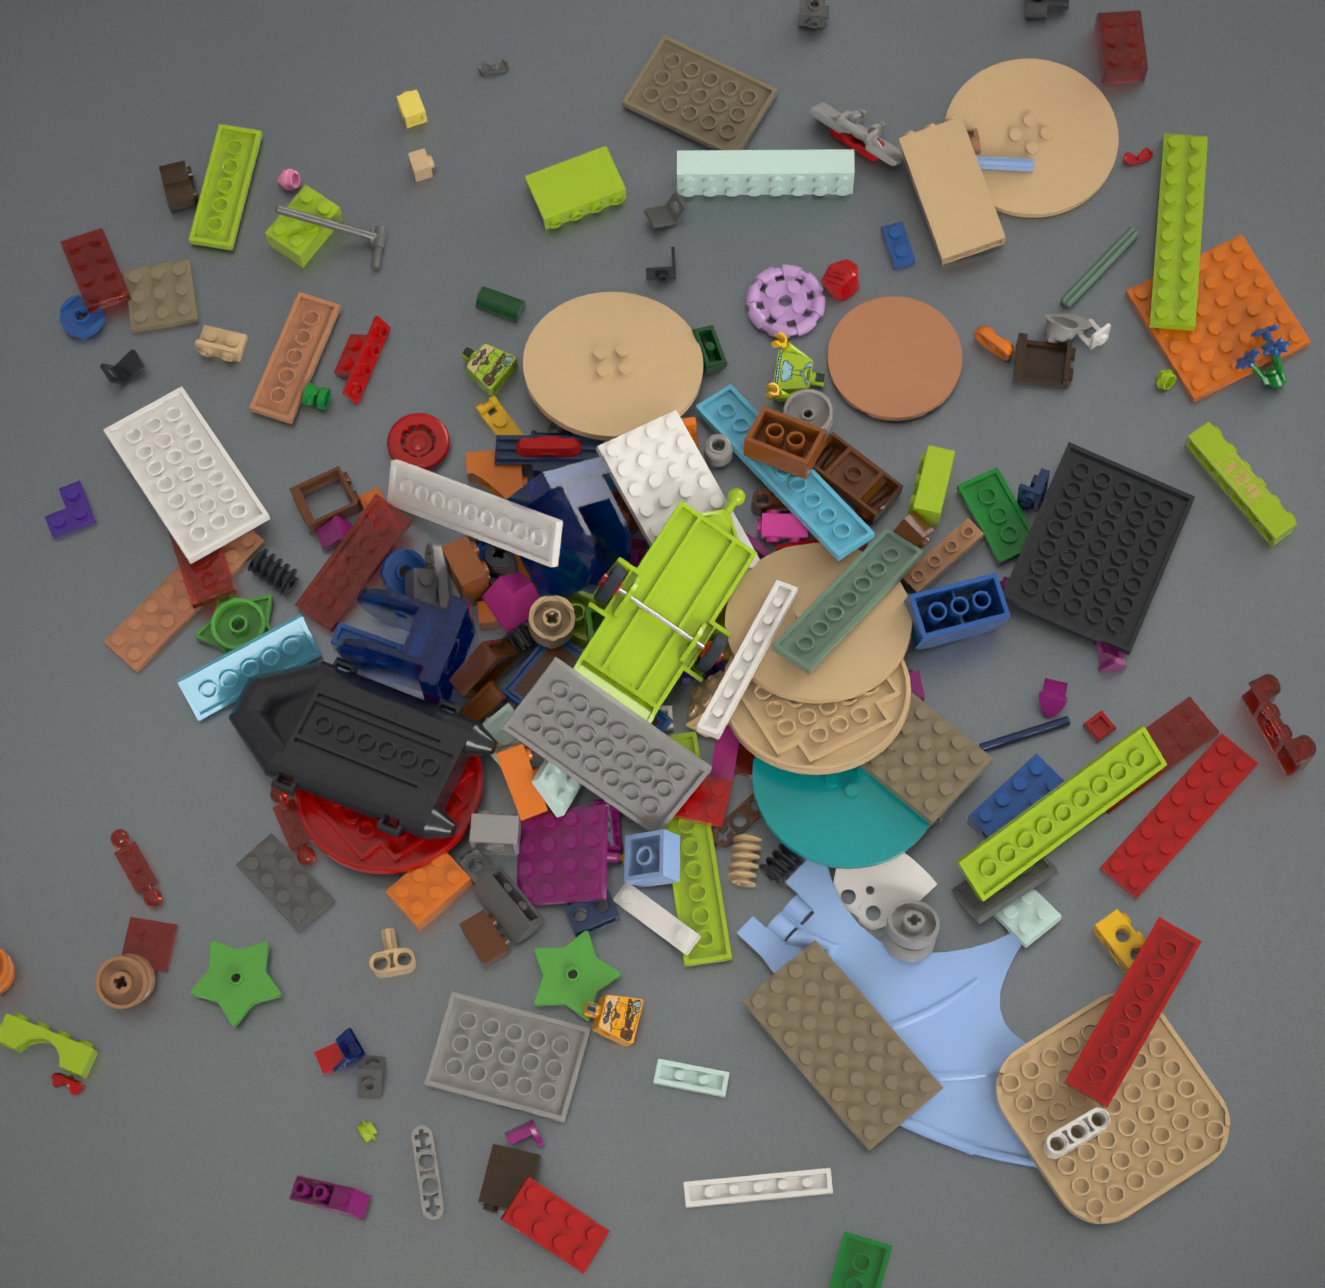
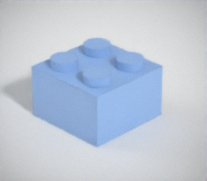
(652, 858)

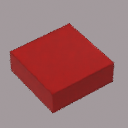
(1099, 726)
(328, 1057)

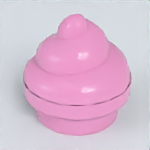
(289, 179)

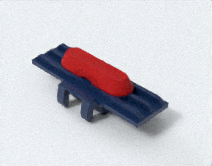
(544, 450)

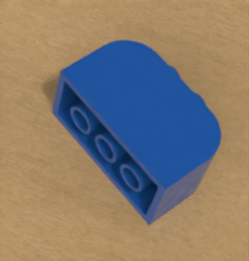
(957, 611)

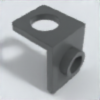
(666, 215)
(370, 1077)

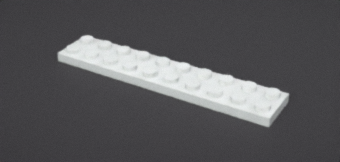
(475, 513)

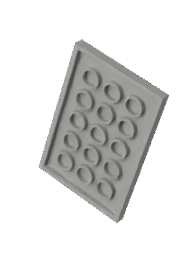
(508, 1057)

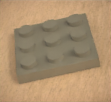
(161, 296)

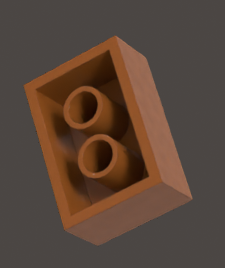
(784, 442)
(467, 570)

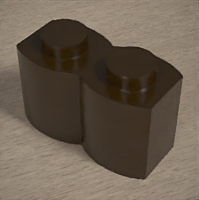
(177, 185)

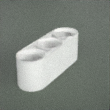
(1084, 1125)

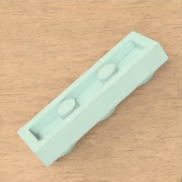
(691, 1078)

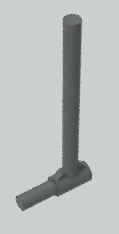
(375, 236)

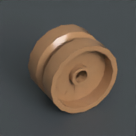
(111, 984)

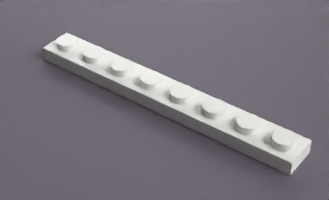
(747, 659)

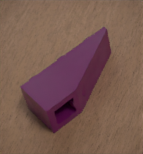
(330, 1197)

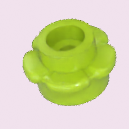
(1165, 379)
(366, 1131)

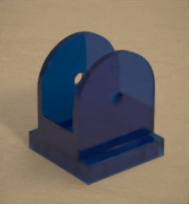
(586, 507)
(434, 647)

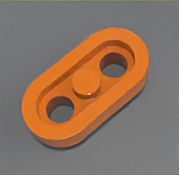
(1000, 347)

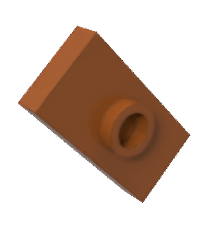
(484, 702)

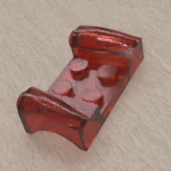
(1291, 753)

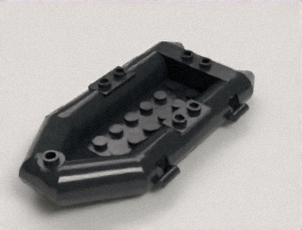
(360, 744)

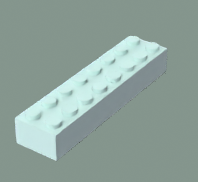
(765, 172)

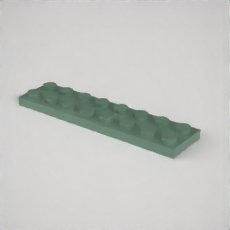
(847, 601)

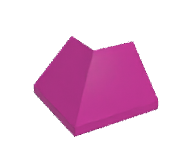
(511, 600)

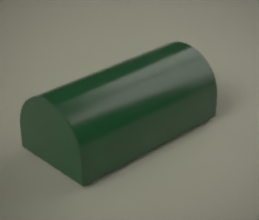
(500, 304)
(712, 352)

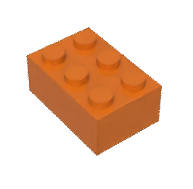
(518, 775)
(429, 890)

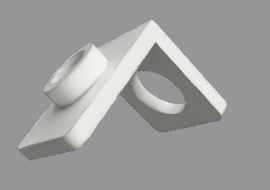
(1097, 338)

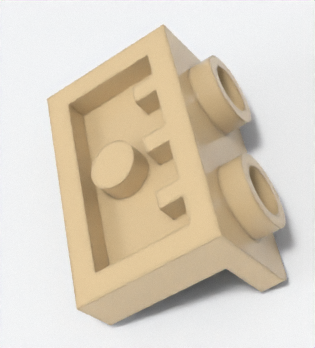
(221, 343)

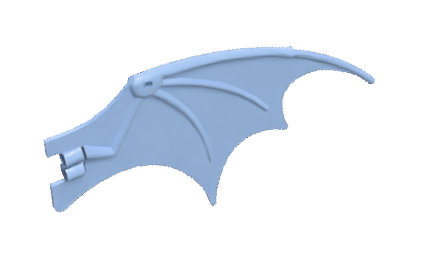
(937, 1006)

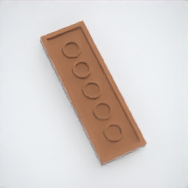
(295, 357)

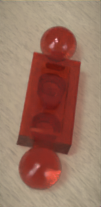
(292, 826)
(136, 868)

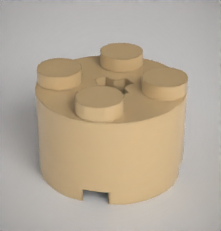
(551, 608)

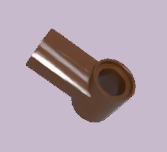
(772, 501)

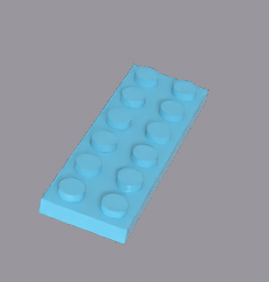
(224, 678)

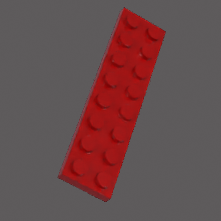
(1178, 816)
(1132, 1012)

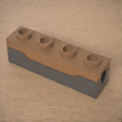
(943, 558)

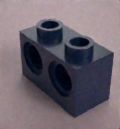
(595, 919)

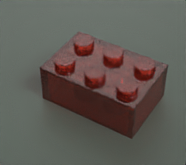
(1121, 46)

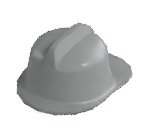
(1064, 327)

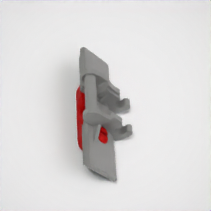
(849, 131)

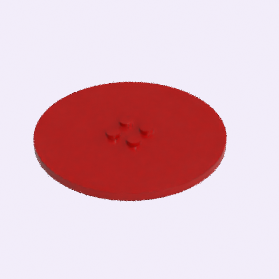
(357, 843)

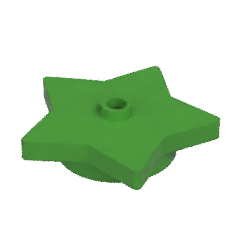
(234, 613)
(576, 957)
(252, 988)

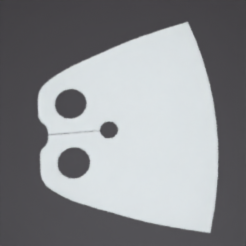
(892, 883)

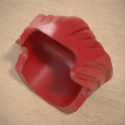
(841, 279)

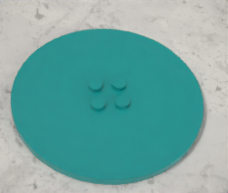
(835, 817)

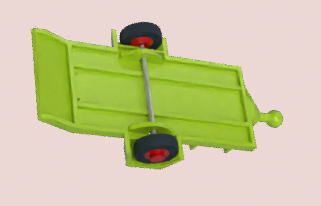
(665, 606)

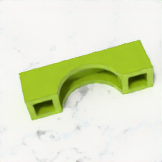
(74, 1056)

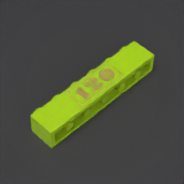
(1241, 484)

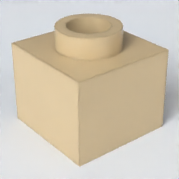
(421, 164)

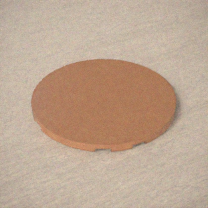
(894, 358)

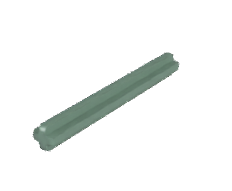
(1099, 267)

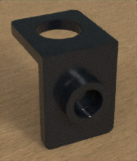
(662, 273)
(124, 369)

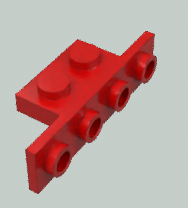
(360, 358)

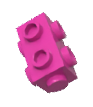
(779, 526)

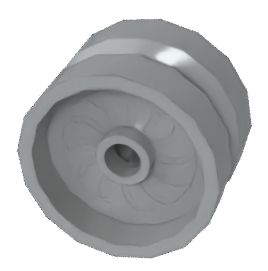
(811, 407)
(911, 931)

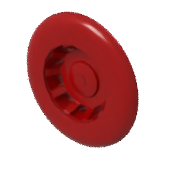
(418, 443)

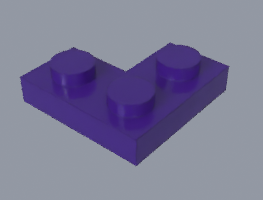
(75, 515)

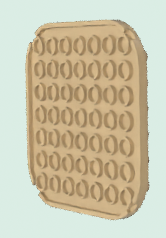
(1160, 1128)

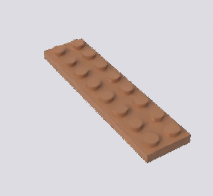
(170, 609)

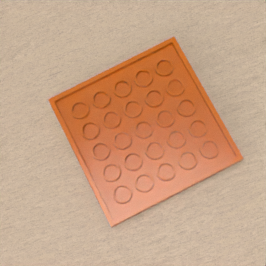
(1231, 304)

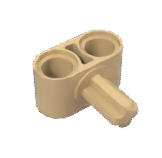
(392, 955)

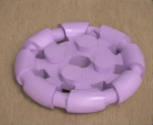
(788, 289)

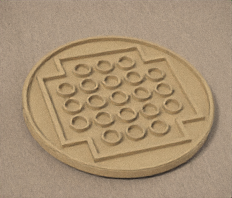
(1045, 116)
(611, 364)
(856, 664)
(822, 735)

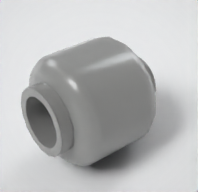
(718, 450)

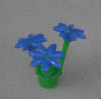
(1274, 374)

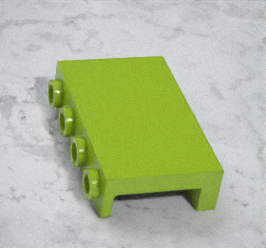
(576, 187)

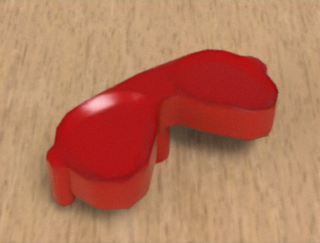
(1131, 159)
(73, 1085)

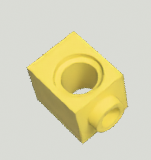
(411, 108)

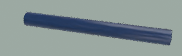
(1024, 734)

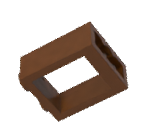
(317, 483)
(484, 665)

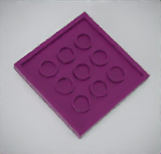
(564, 856)

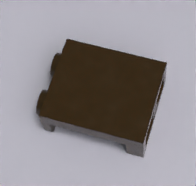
(1043, 363)
(505, 1175)

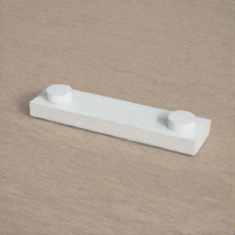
(656, 918)

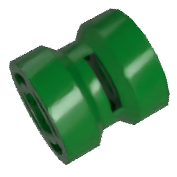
(316, 396)

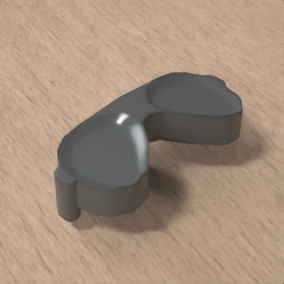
(500, 67)

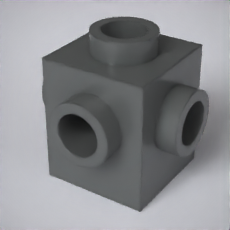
(812, 13)

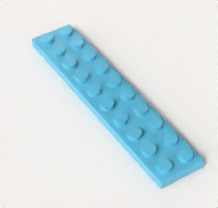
(809, 500)

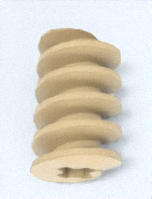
(743, 860)

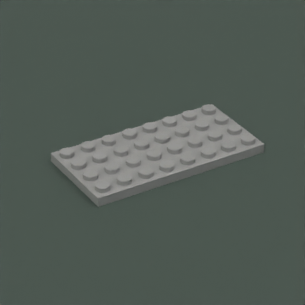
(606, 746)

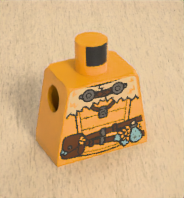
(615, 1017)

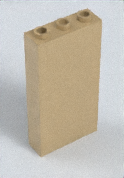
(951, 190)

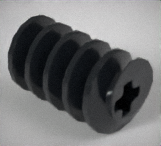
(500, 561)
(273, 572)
(780, 864)

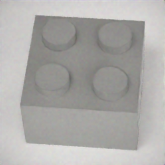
(495, 833)

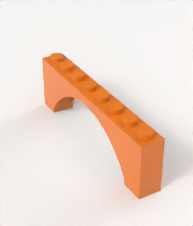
(502, 482)

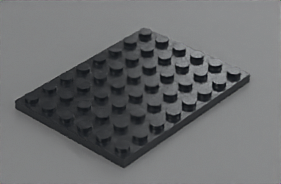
(1098, 548)

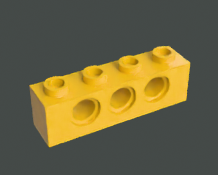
(1120, 951)

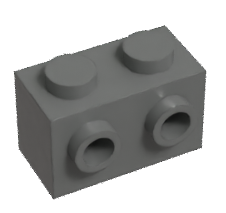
(422, 585)

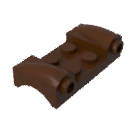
(857, 478)

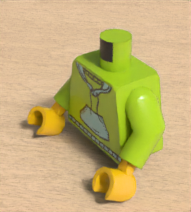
(792, 371)

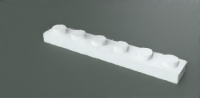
(758, 1187)

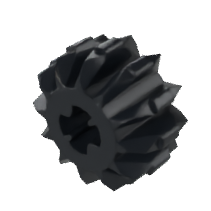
(520, 638)

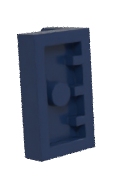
(1031, 496)

